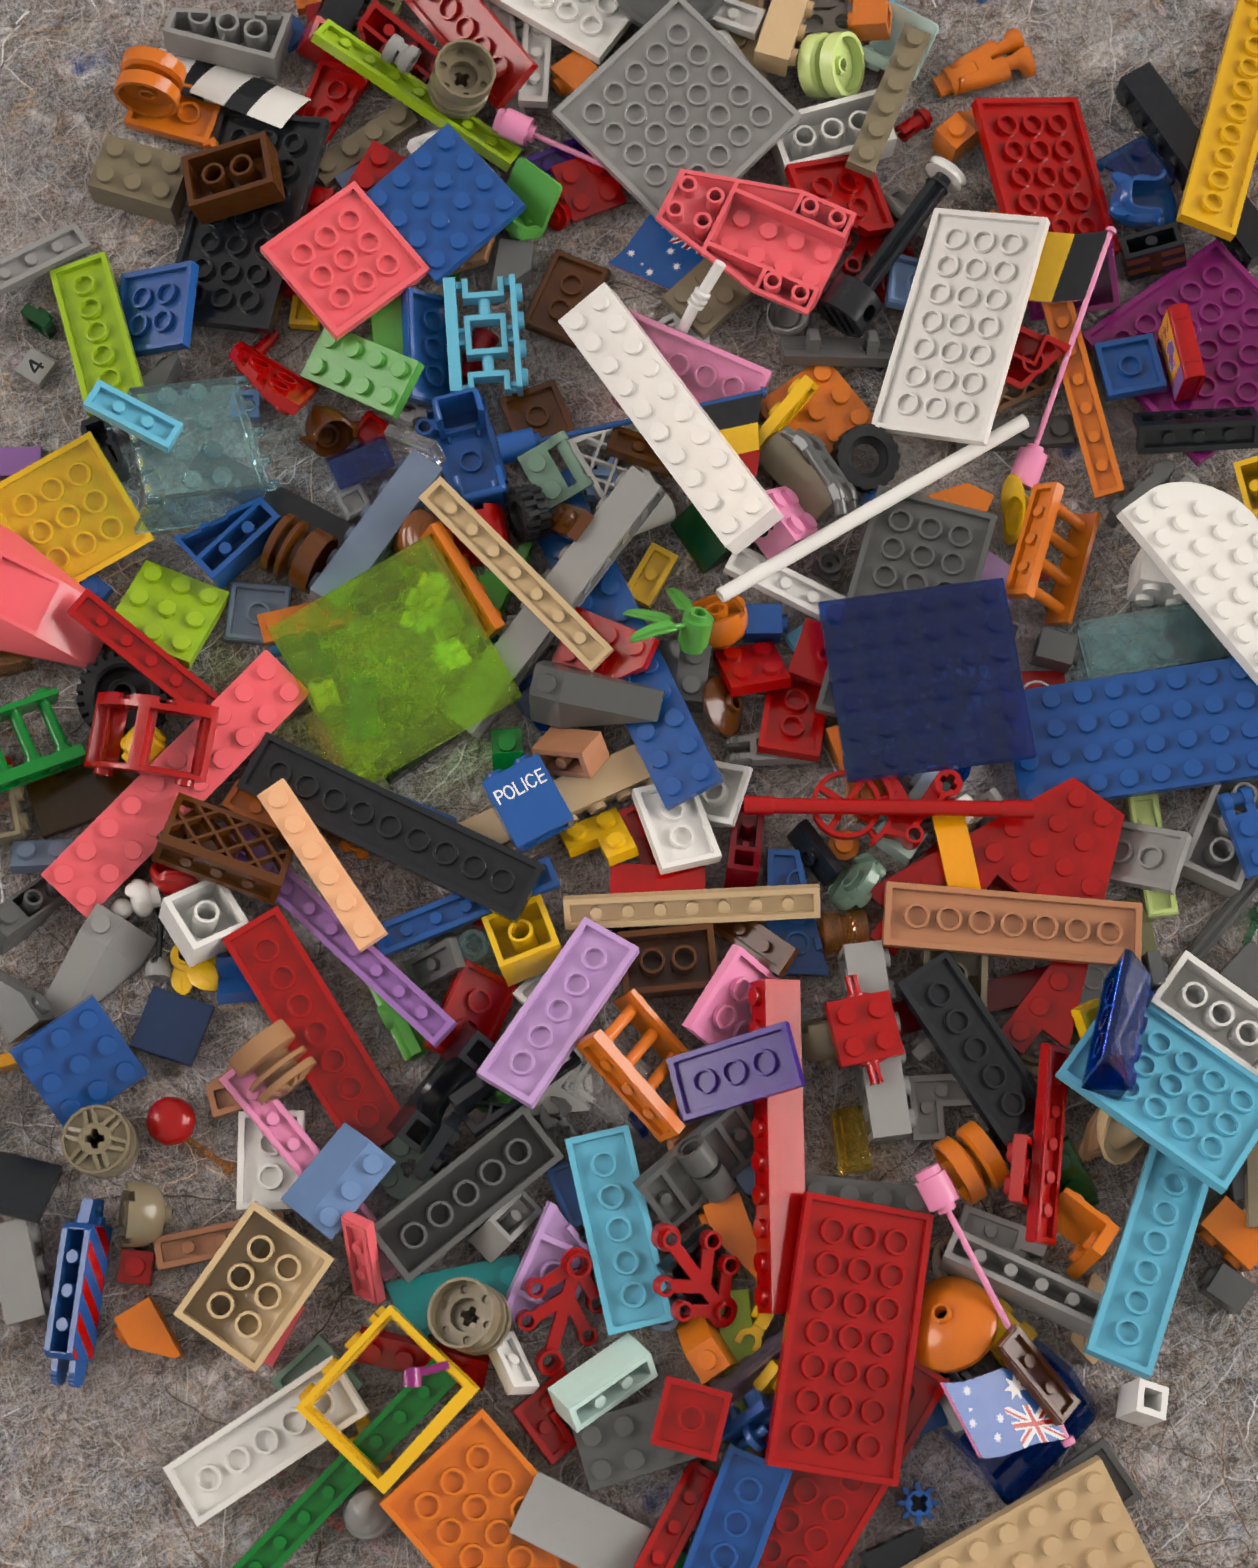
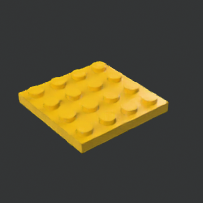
(73, 509)

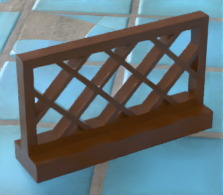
(219, 865)

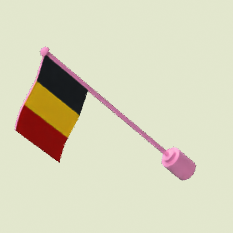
(1064, 274)

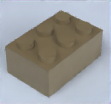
(139, 180)

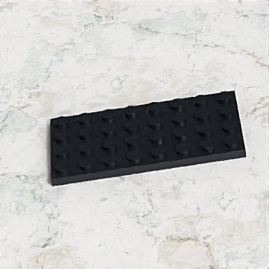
(234, 279)

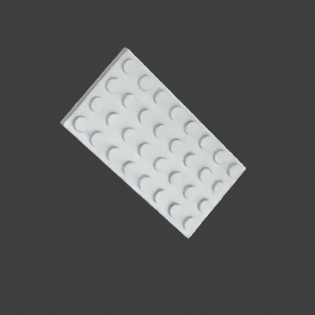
(960, 325)

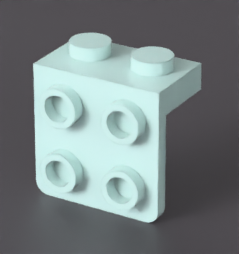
(879, 51)

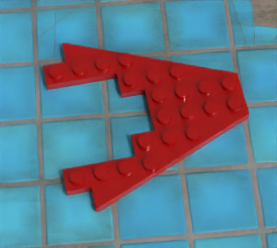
(1058, 853)

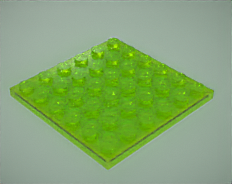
(395, 662)

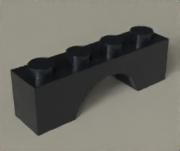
(423, 1112)

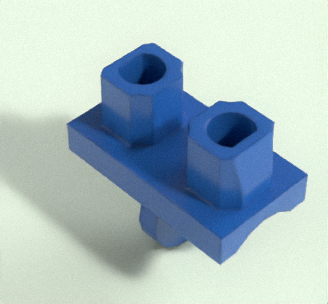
(750, 1426)

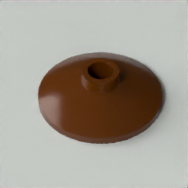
(720, 708)

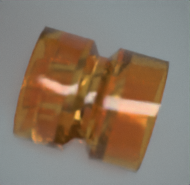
(839, 930)

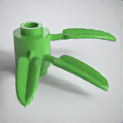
(693, 629)

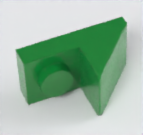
(506, 747)

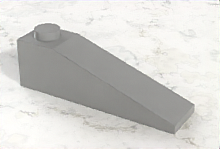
(98, 960)

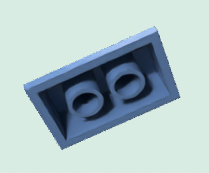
(338, 1180)

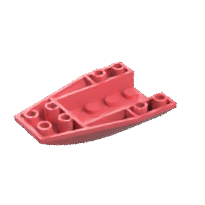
(766, 234)
(36, 606)

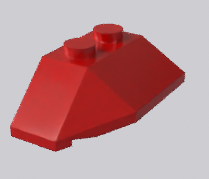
(380, 24)

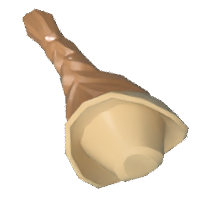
(1109, 1139)

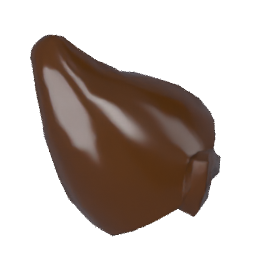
(325, 425)

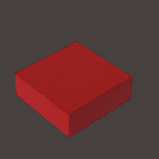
(370, 427)

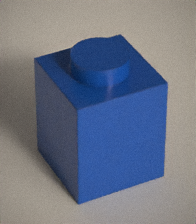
(765, 623)

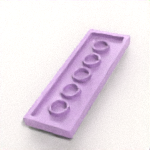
(558, 1012)

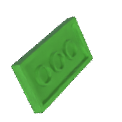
(363, 372)

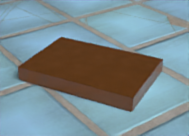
(560, 290)

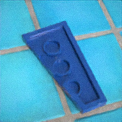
(786, 868)

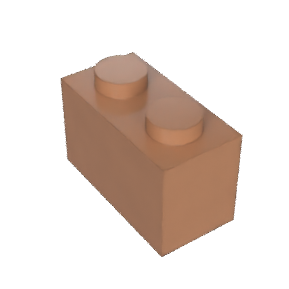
(572, 752)

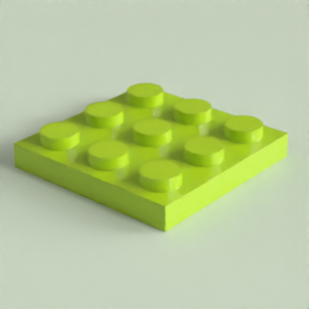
(173, 610)

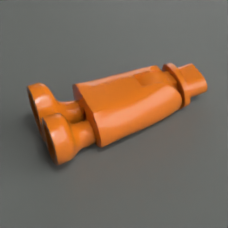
(986, 66)

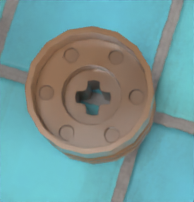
(272, 1062)

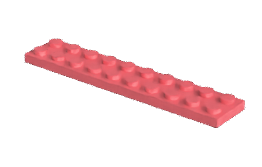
(129, 826)

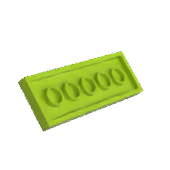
(95, 324)

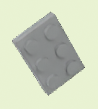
(1149, 857)

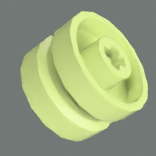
(831, 65)

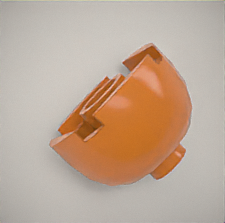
(729, 619)

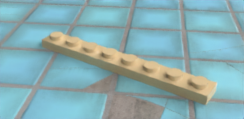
(516, 574)
(694, 906)

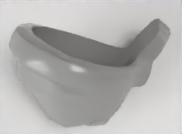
(364, 1515)

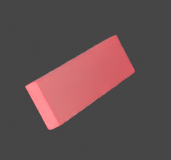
(363, 1257)

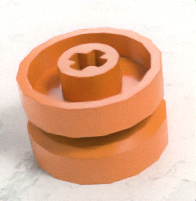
(150, 81)
(971, 1162)

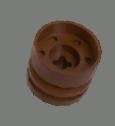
(297, 551)

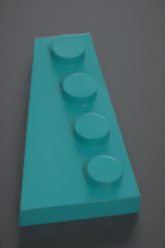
(414, 1296)

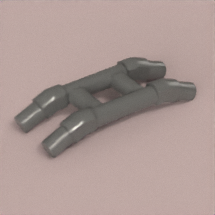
(841, 491)

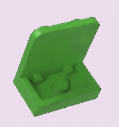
(540, 196)

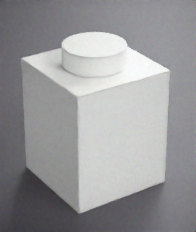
(1142, 1403)

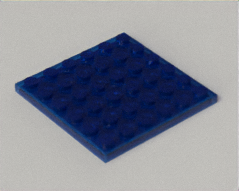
(926, 680)

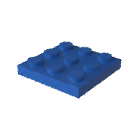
(160, 306)
(78, 1060)

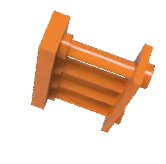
(1032, 548)
(620, 1069)

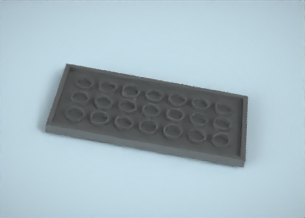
(917, 547)

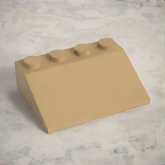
(254, 1286)

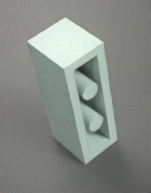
(602, 1382)

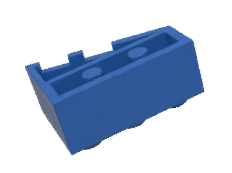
(232, 541)

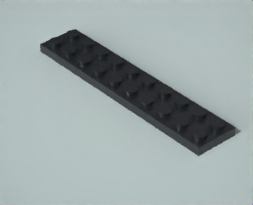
(397, 829)

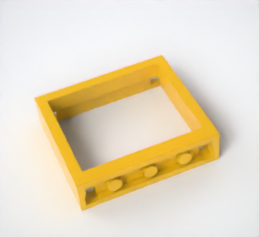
(335, 1369)

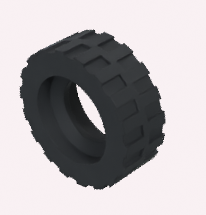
(886, 450)

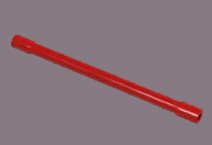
(1006, 808)

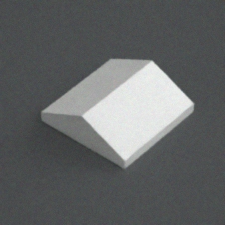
(725, 800)

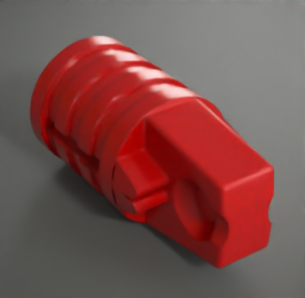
(480, 339)

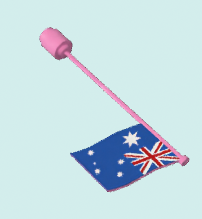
(651, 252)
(995, 1405)

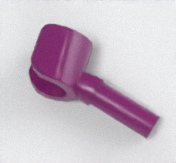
(412, 1375)

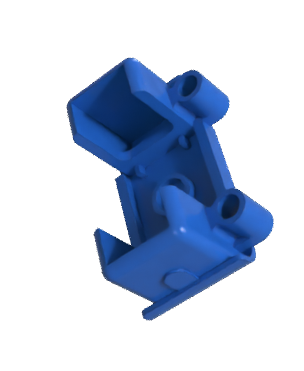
(469, 443)

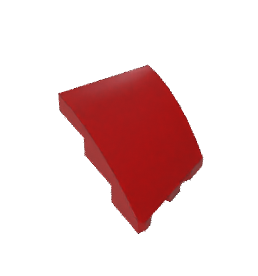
(1032, 356)

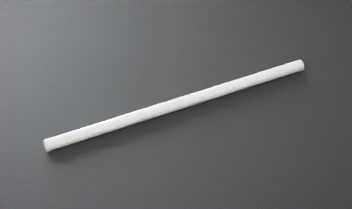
(869, 510)

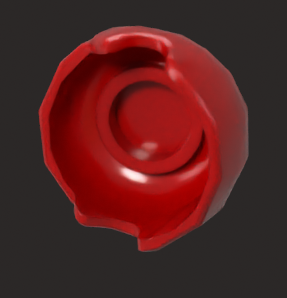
(170, 1121)

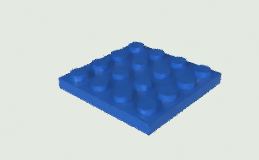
(446, 202)

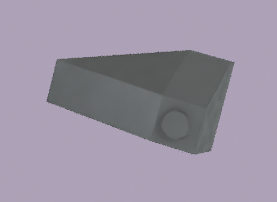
(582, 698)

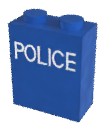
(527, 802)

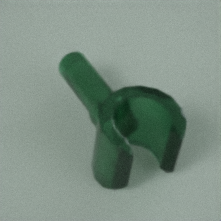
(1253, 925)

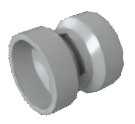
(400, 54)

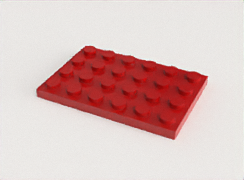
(1043, 162)

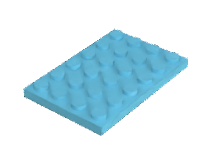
(1184, 1101)

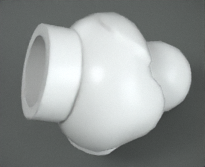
(143, 900)

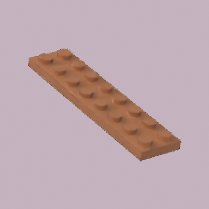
(1010, 924)

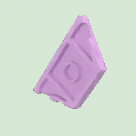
(543, 1254)

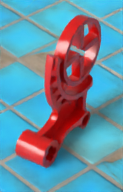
(896, 826)

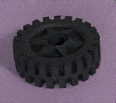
(114, 675)

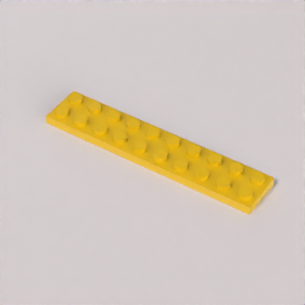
(1228, 133)

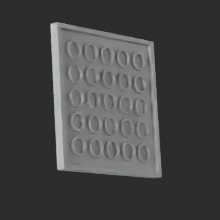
(674, 103)

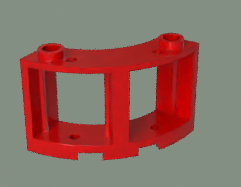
(109, 728)

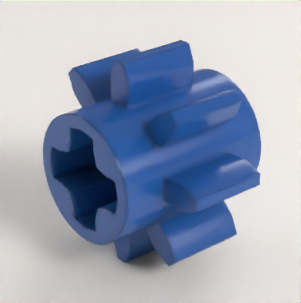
(907, 1503)

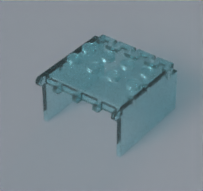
(211, 462)

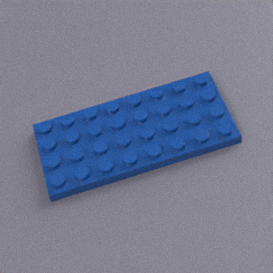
(1144, 731)

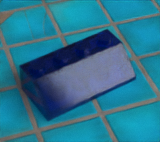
(1118, 1028)

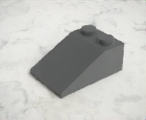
(688, 672)

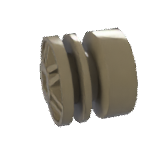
(461, 78)
(113, 1155)
(452, 1310)

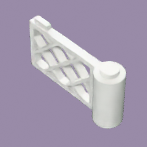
(660, 515)

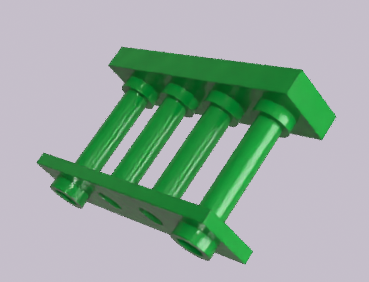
(36, 765)

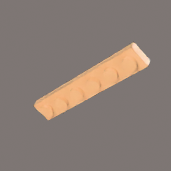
(322, 865)

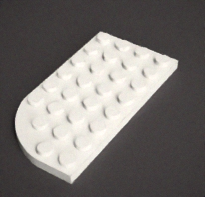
(1210, 556)

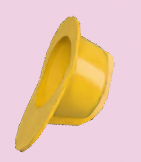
(1013, 507)

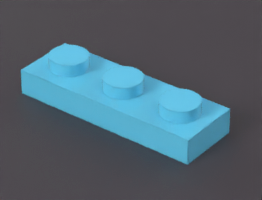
(133, 416)

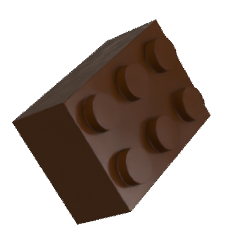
(233, 178)
(671, 960)

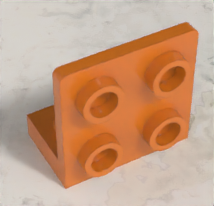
(1086, 1229)

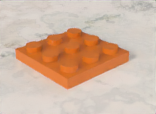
(829, 411)

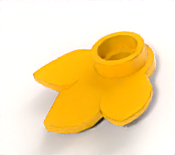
(202, 976)

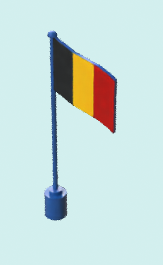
(733, 416)

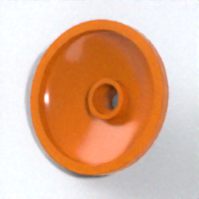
(964, 1332)

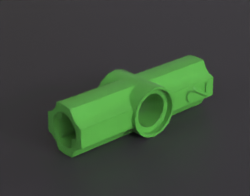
(407, 1038)

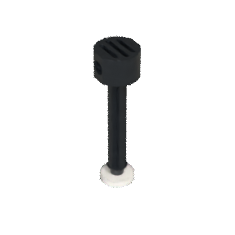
(851, 302)

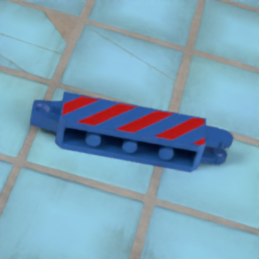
(78, 1293)

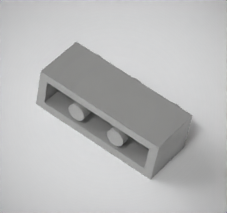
(22, 1273)

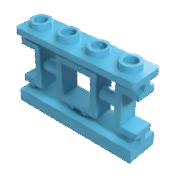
(461, 338)

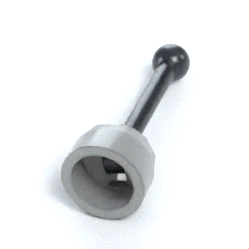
(158, 967)

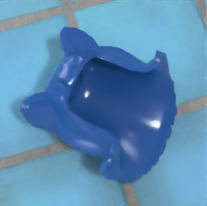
(1142, 200)

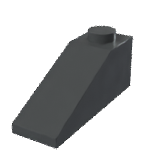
(21, 1009)

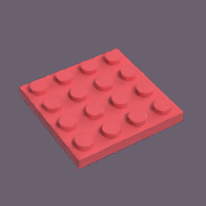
(345, 260)

